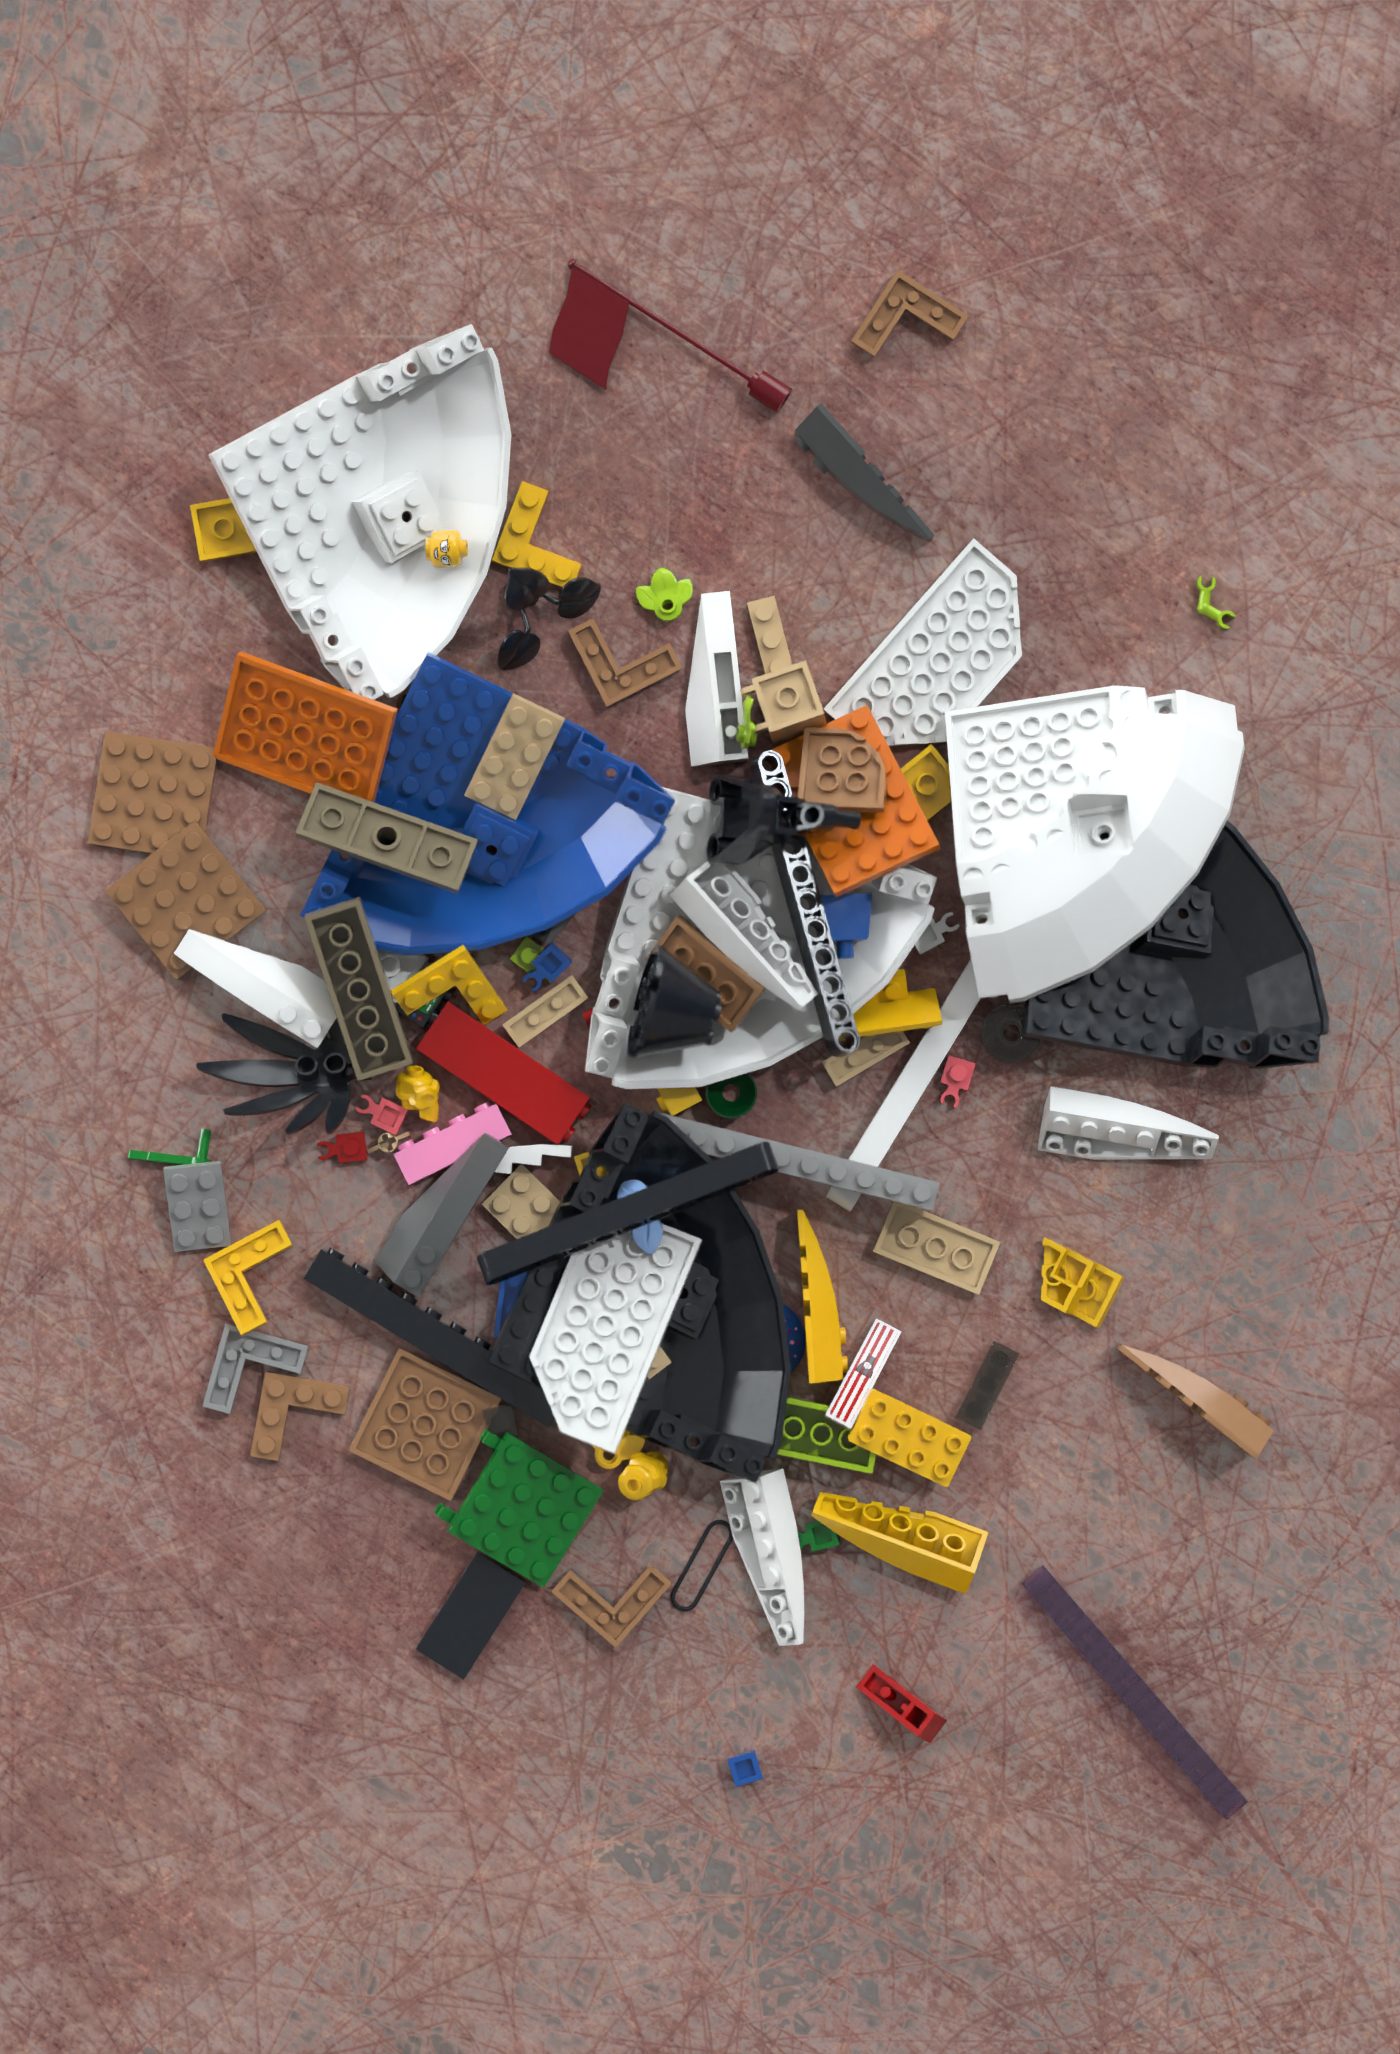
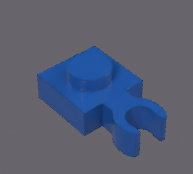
(548, 964)

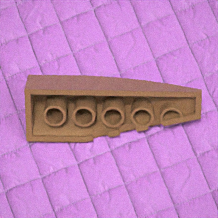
(1211, 1403)

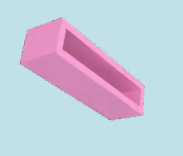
(448, 1145)

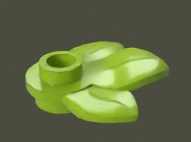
(665, 590)
(746, 733)

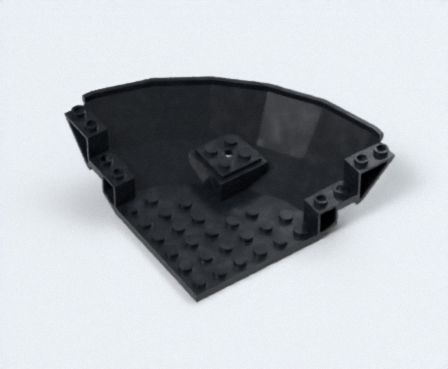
(1203, 981)
(722, 1338)

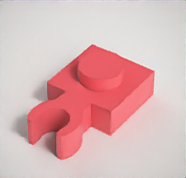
(957, 1076)
(386, 1114)

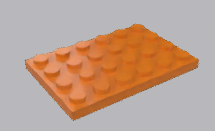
(303, 730)
(883, 839)

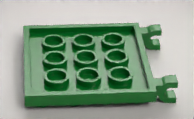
(522, 1508)

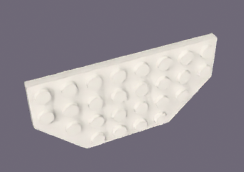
(940, 653)
(608, 1331)

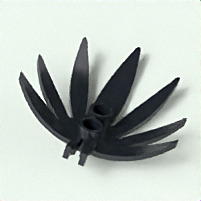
(318, 1071)

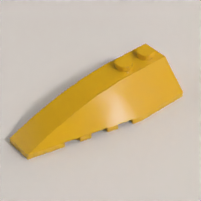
(821, 1317)
(912, 1541)

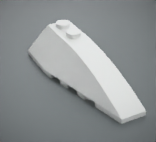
(733, 921)
(268, 984)

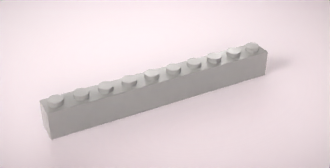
(817, 1166)

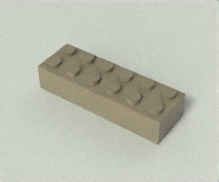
(358, 988)

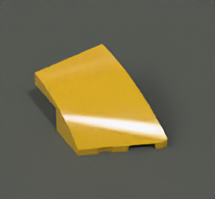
(1077, 1283)

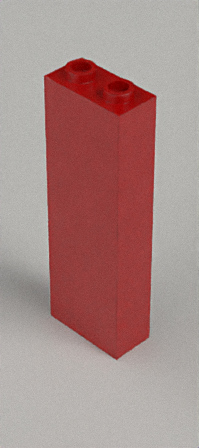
(504, 1074)

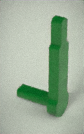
(170, 1159)

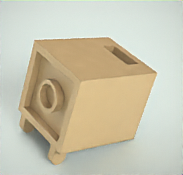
(787, 702)

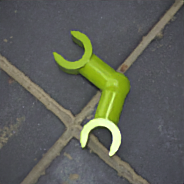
(1206, 609)

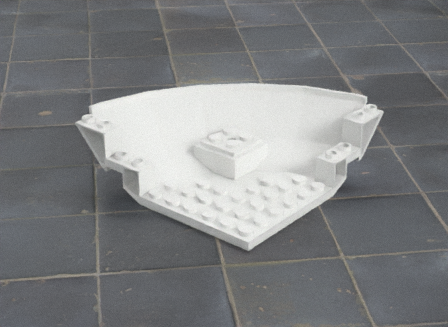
(329, 497)
(1037, 792)
(772, 1026)

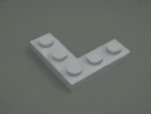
(231, 1359)

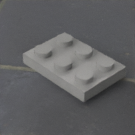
(197, 1206)

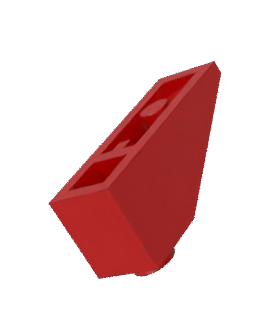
(901, 1704)

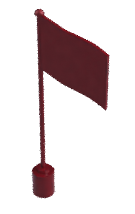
(595, 321)

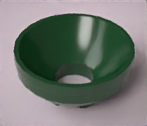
(735, 1108)

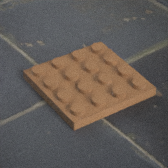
(149, 791)
(183, 889)
(424, 1424)

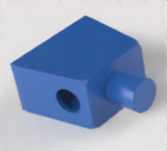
(847, 920)

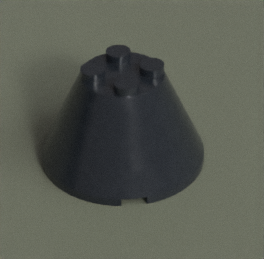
(672, 1008)

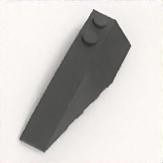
(844, 461)
(437, 1216)

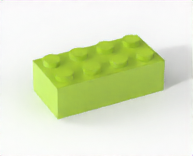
(820, 1440)

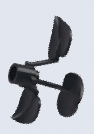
(524, 590)

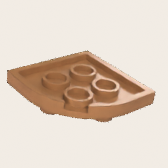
(841, 771)

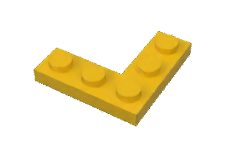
(514, 546)
(453, 969)
(230, 1264)

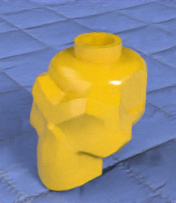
(418, 1092)
(643, 1475)

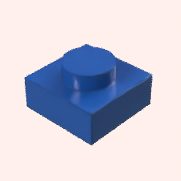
(745, 1768)

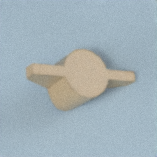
(388, 1142)

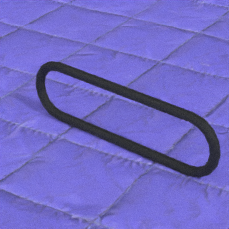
(692, 1559)

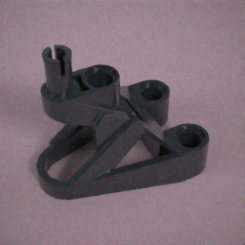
(754, 818)

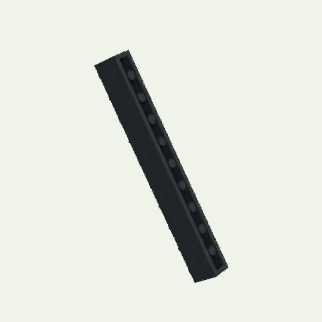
(424, 1330)

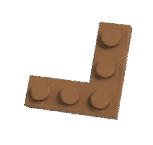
(906, 295)
(615, 682)
(286, 1390)
(610, 1621)

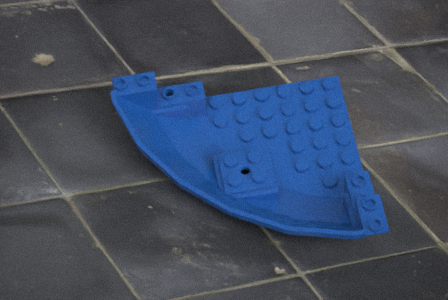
(558, 856)

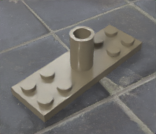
(386, 838)

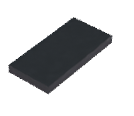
(470, 1615)

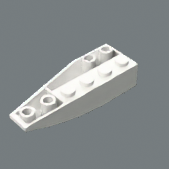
(714, 686)
(1117, 1129)
(770, 1548)

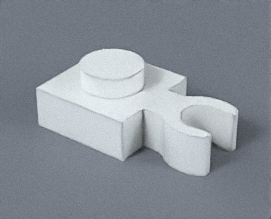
(933, 934)

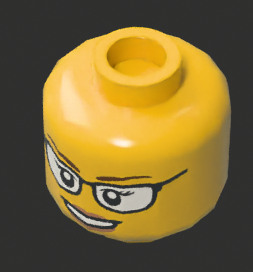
(446, 548)

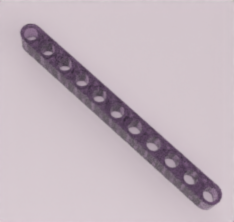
(1134, 1692)

